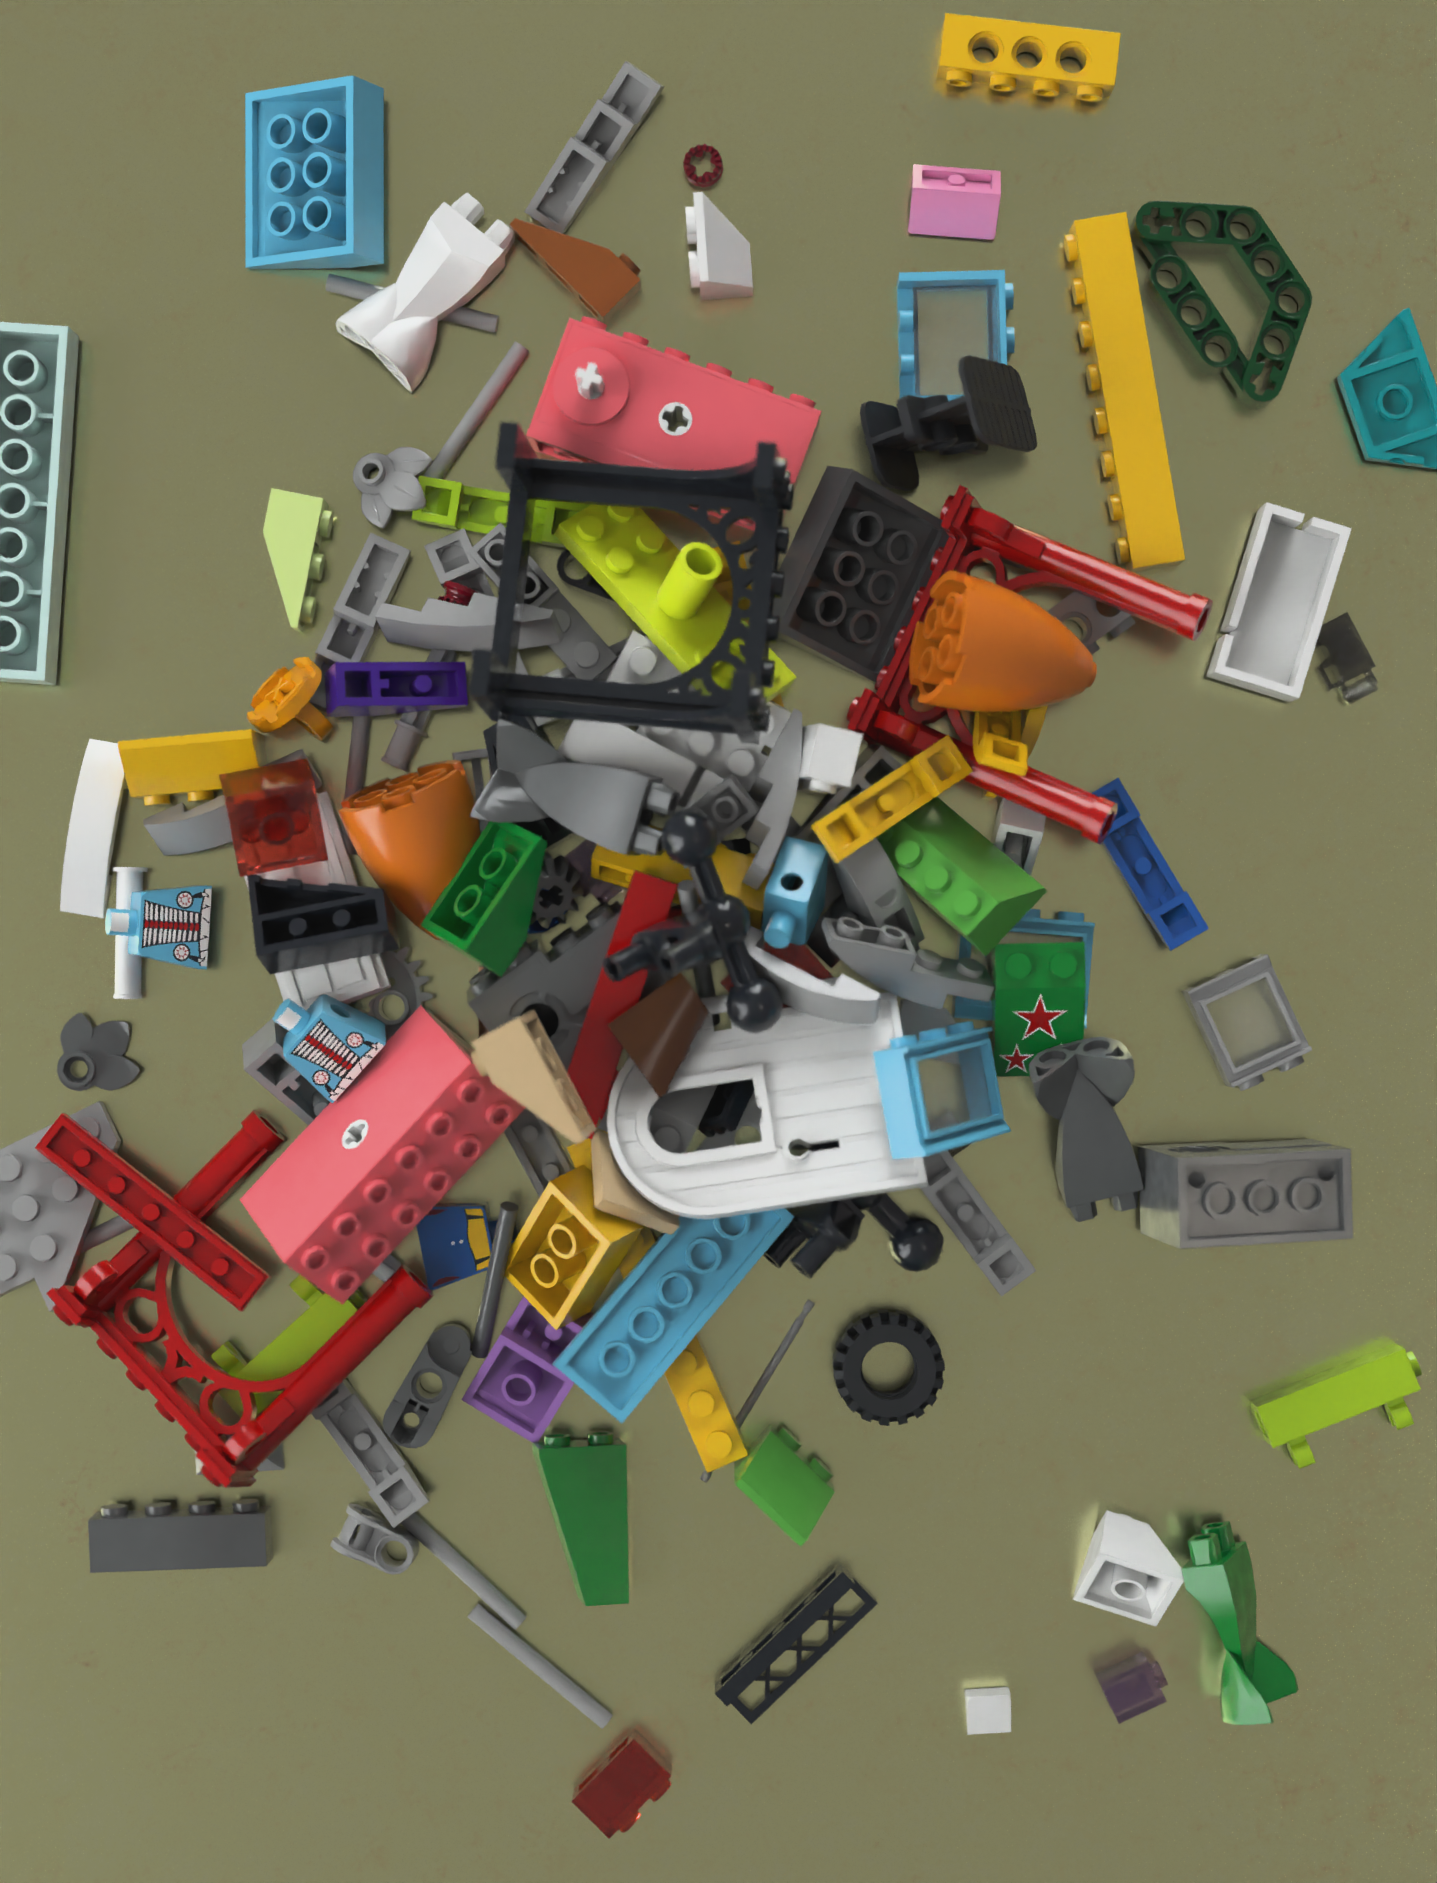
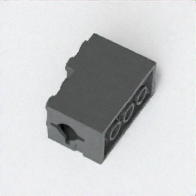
(553, 982)
(1245, 1193)

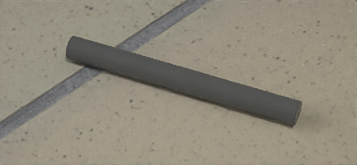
(494, 1279)

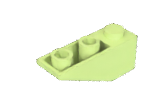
(294, 538)

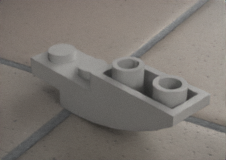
(581, 646)
(876, 891)
(891, 963)

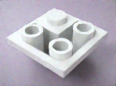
(722, 254)

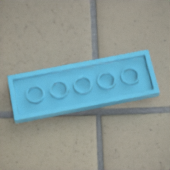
(665, 1305)

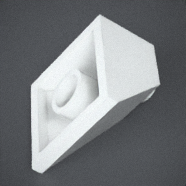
(1128, 1570)

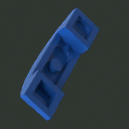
(1148, 873)

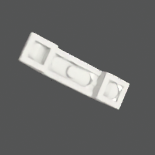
(93, 831)

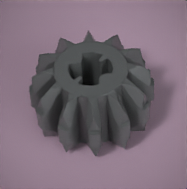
(562, 888)

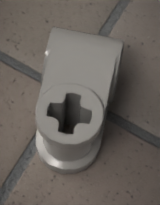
(372, 1540)

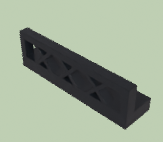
(782, 1638)

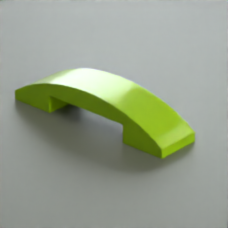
(481, 510)

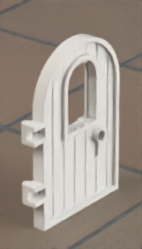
(812, 1088)

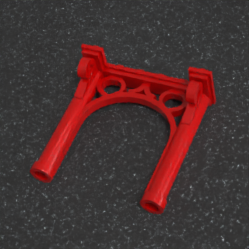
(1055, 565)
(111, 1284)

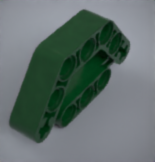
(1274, 321)

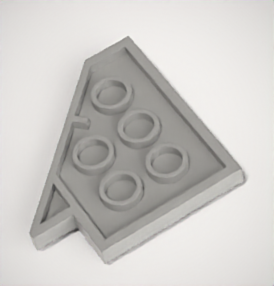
(45, 1210)

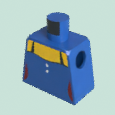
(456, 1241)

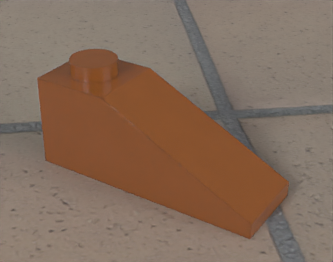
(586, 269)

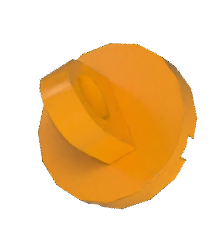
(287, 697)

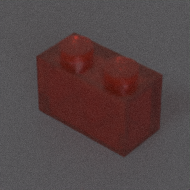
(623, 1784)

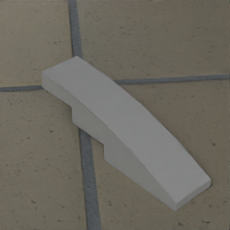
(594, 148)
(354, 620)
(462, 627)
(777, 791)

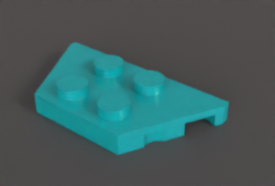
(1393, 397)

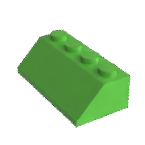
(960, 874)

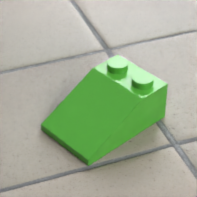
(784, 1482)

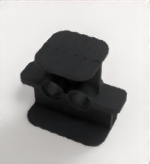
(987, 414)

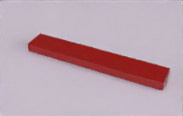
(597, 1047)
(152, 1212)

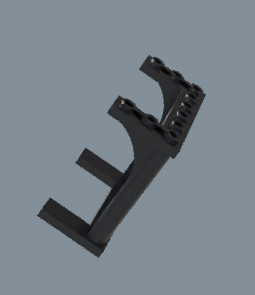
(749, 491)

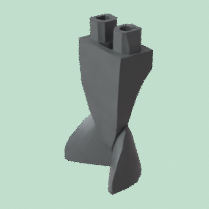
(589, 799)
(1093, 1155)

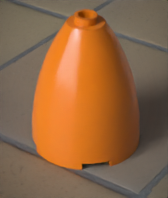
(994, 650)
(414, 833)

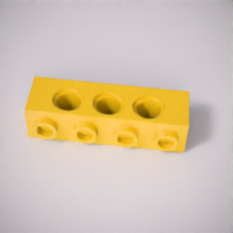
(1049, 43)

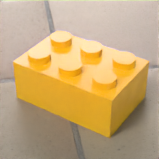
(568, 1249)

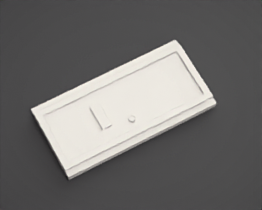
(343, 979)

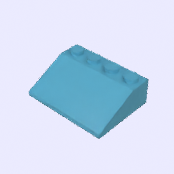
(315, 175)

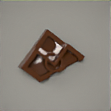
(661, 1030)

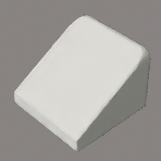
(988, 1710)

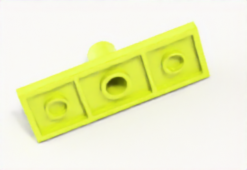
(661, 587)

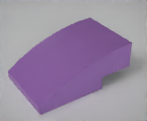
(519, 1377)

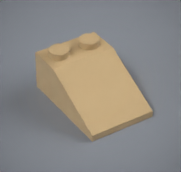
(530, 1071)

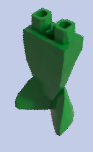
(1225, 1586)

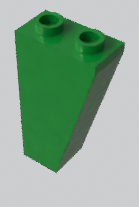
(590, 1510)

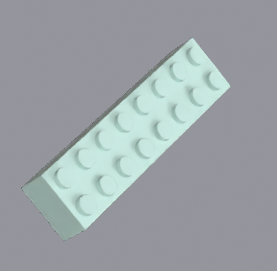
(35, 465)

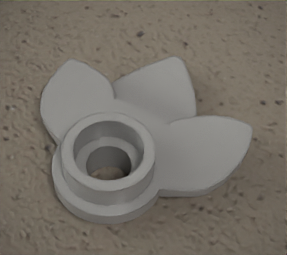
(393, 486)

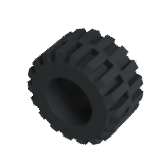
(904, 1401)

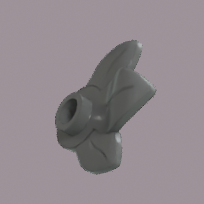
(102, 1052)

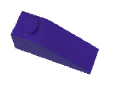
(394, 687)

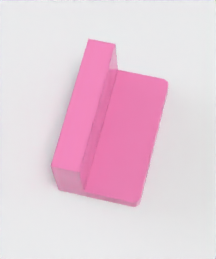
(954, 202)

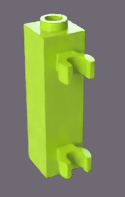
(292, 1346)
(1336, 1396)

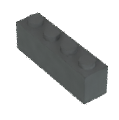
(180, 1537)

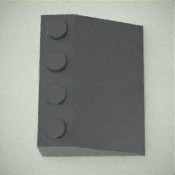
(855, 572)

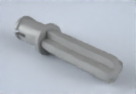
(412, 724)

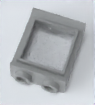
(1247, 1023)

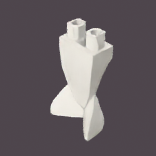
(439, 276)

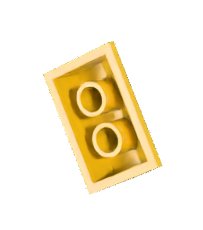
(188, 763)

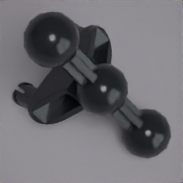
(705, 935)
(835, 1224)

